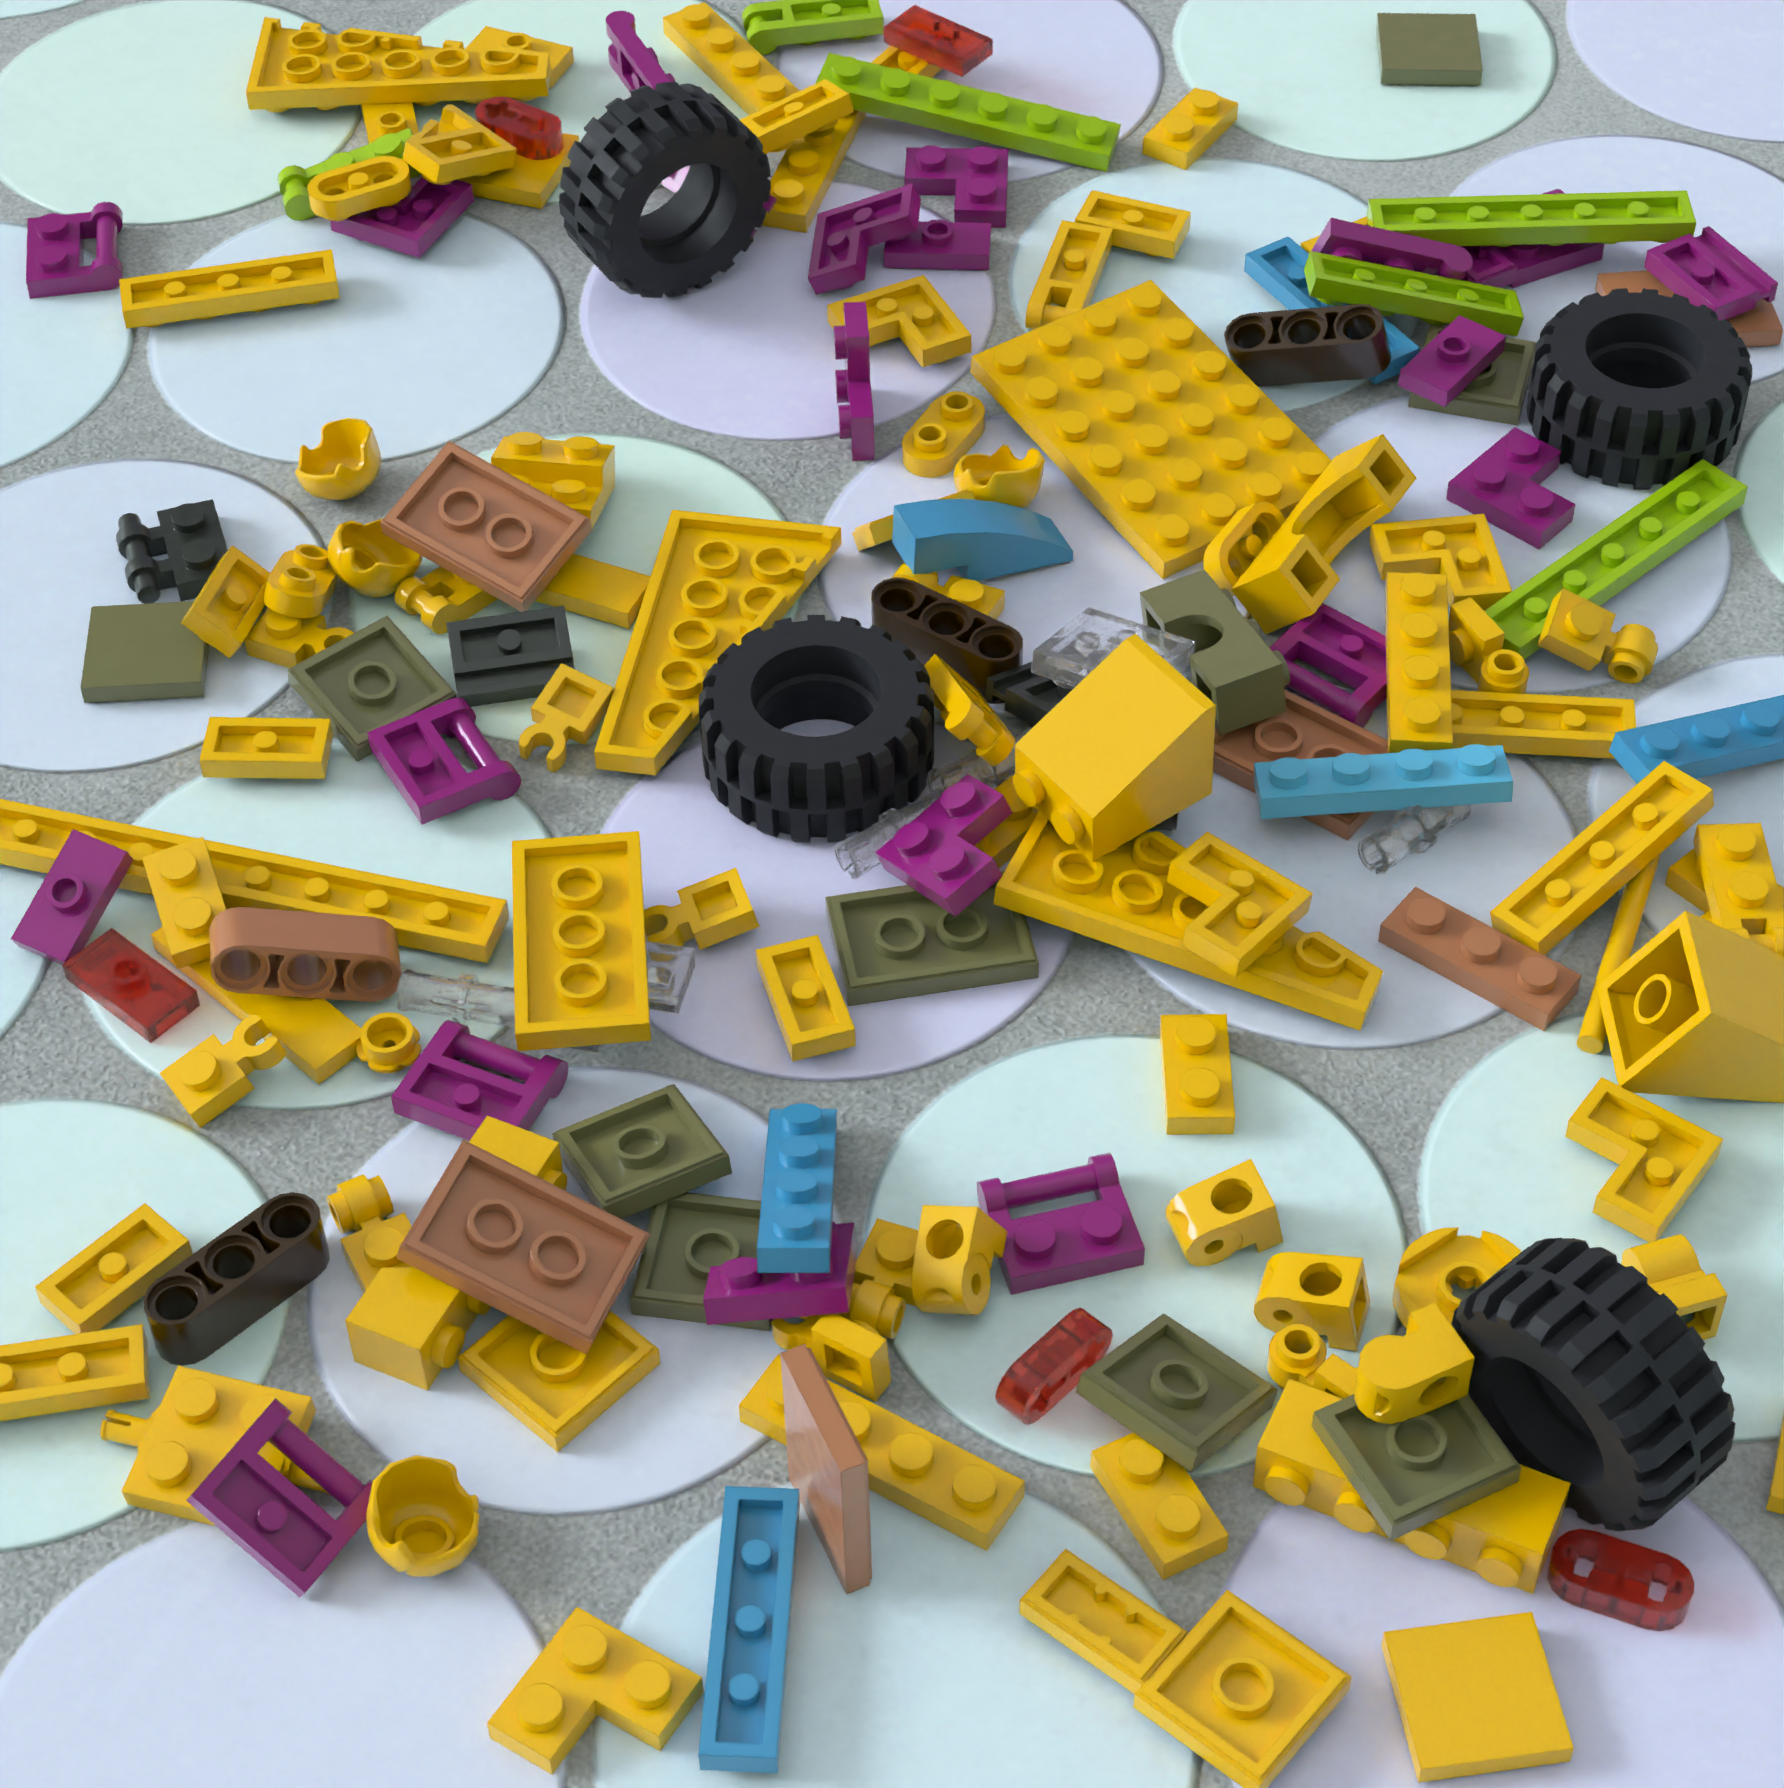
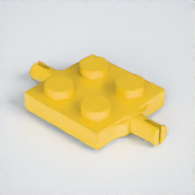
(192, 1434)

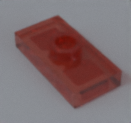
(938, 40)
(131, 985)

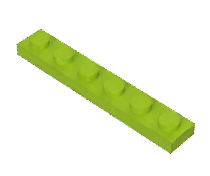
(974, 112)
(1539, 218)
(1621, 551)

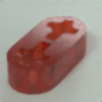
(525, 127)
(1053, 1366)
(1620, 1579)

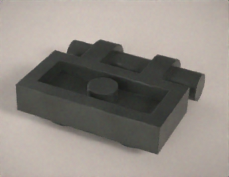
(188, 536)

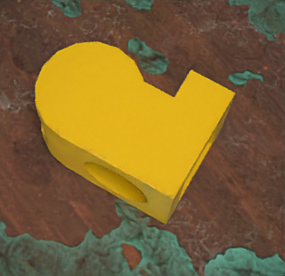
(1224, 1216)
(955, 1259)
(1676, 1272)
(1317, 1292)
(1414, 1371)

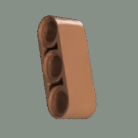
(304, 954)

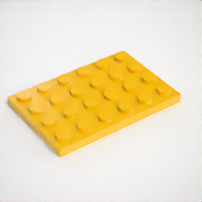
(1151, 422)

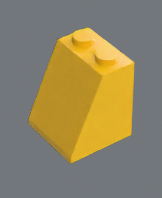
(1119, 751)
(1698, 1015)

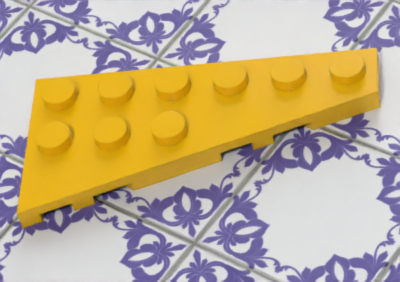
(383, 68)
(704, 593)
(1133, 907)

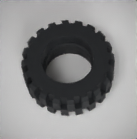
(626, 160)
(1638, 387)
(806, 674)
(1595, 1382)

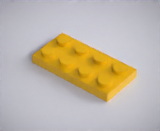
(579, 941)

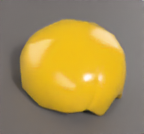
(342, 462)
(1001, 476)
(369, 559)
(421, 1516)

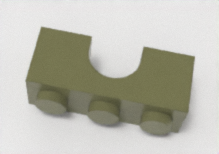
(1229, 656)

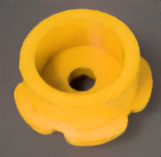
(388, 1043)

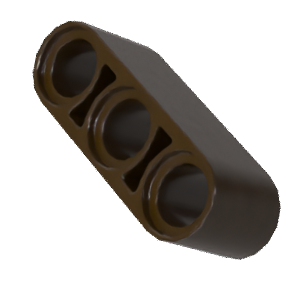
(1309, 344)
(942, 626)
(236, 1278)

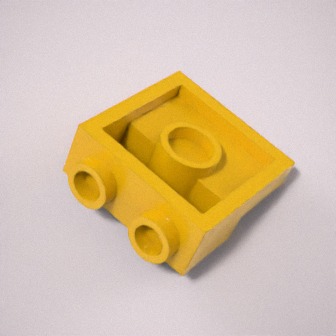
(571, 471)

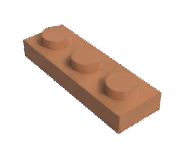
(1479, 958)

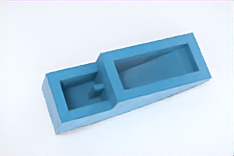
(975, 538)

